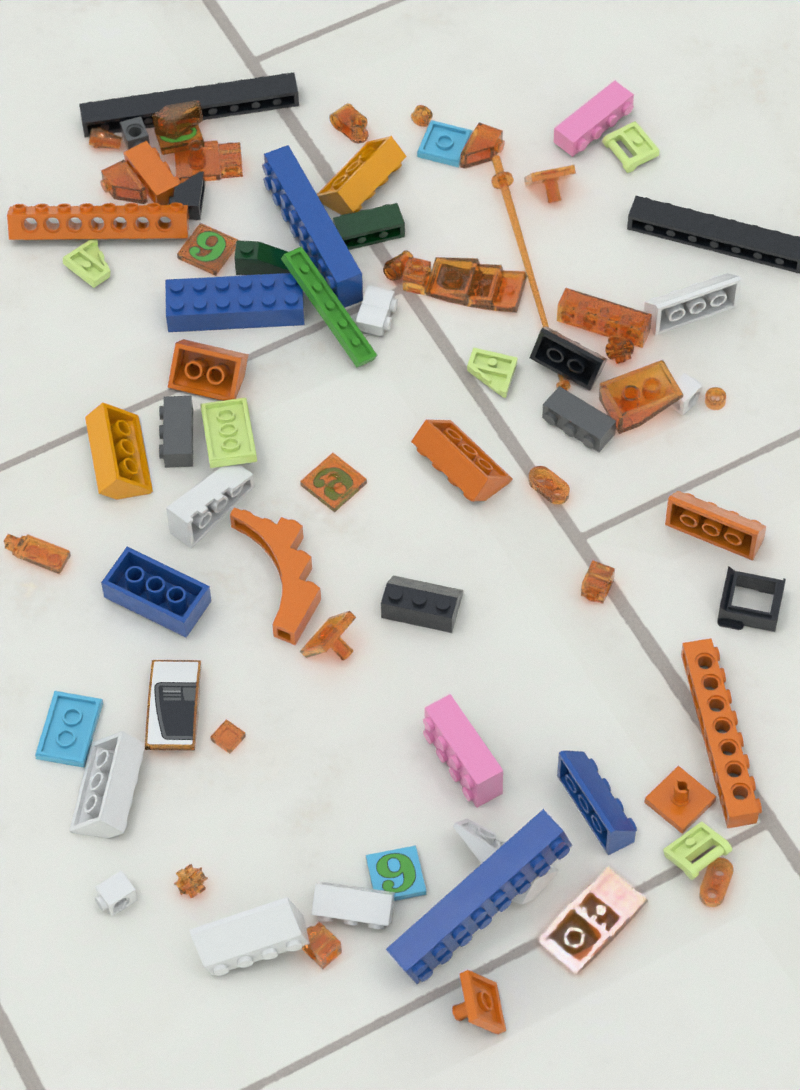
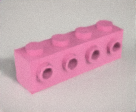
(593, 118)

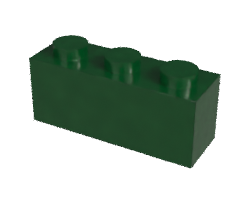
(371, 226)

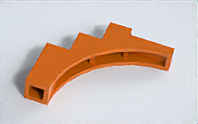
(294, 566)

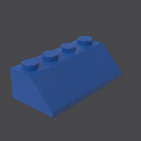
(595, 801)

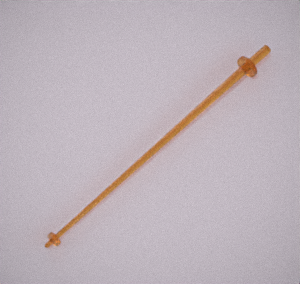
(502, 181)

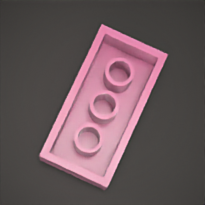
(463, 751)

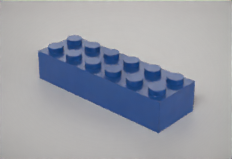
(233, 302)

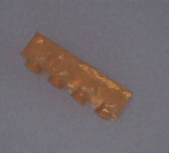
(603, 317)

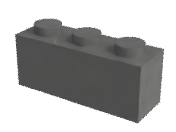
(579, 419)
(176, 431)

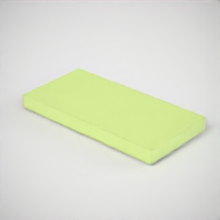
(228, 432)

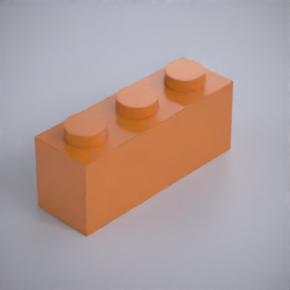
(152, 172)

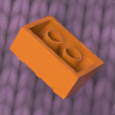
(207, 370)

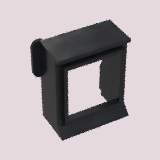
(738, 617)

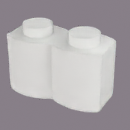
(376, 310)

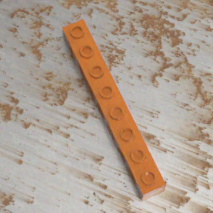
(21, 229)
(735, 811)

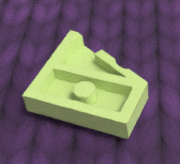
(88, 263)
(493, 369)

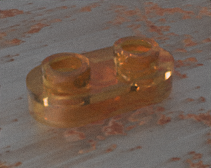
(550, 485)
(716, 884)

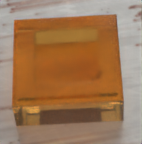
(228, 736)

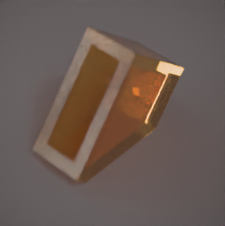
(177, 119)
(482, 146)
(123, 183)

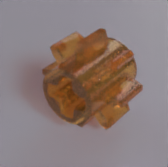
(619, 348)
(191, 881)

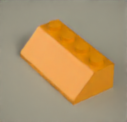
(362, 175)
(118, 452)

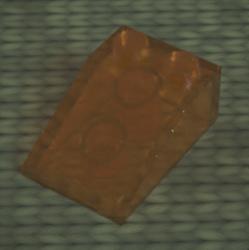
(639, 395)

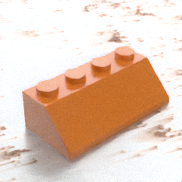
(460, 459)
(714, 524)

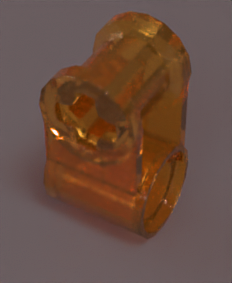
(350, 123)

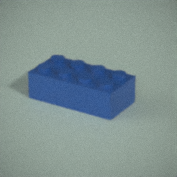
(156, 591)

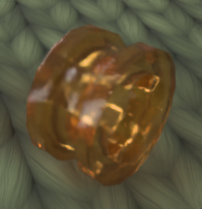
(421, 115)
(713, 404)

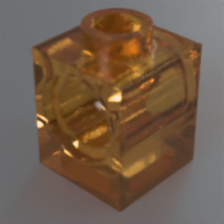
(230, 160)
(416, 275)
(597, 582)
(323, 945)

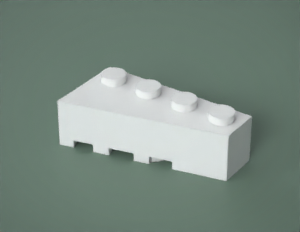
(208, 503)

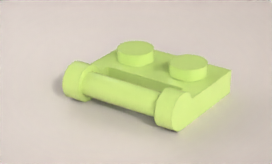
(635, 141)
(692, 845)

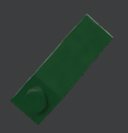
(258, 258)

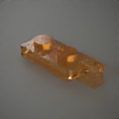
(38, 552)

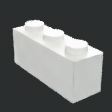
(353, 904)

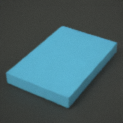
(69, 729)

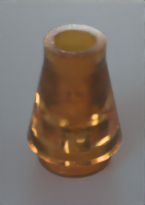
(104, 139)
(394, 267)

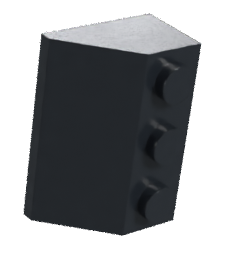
(567, 358)
(421, 603)

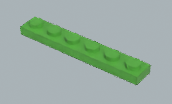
(329, 307)

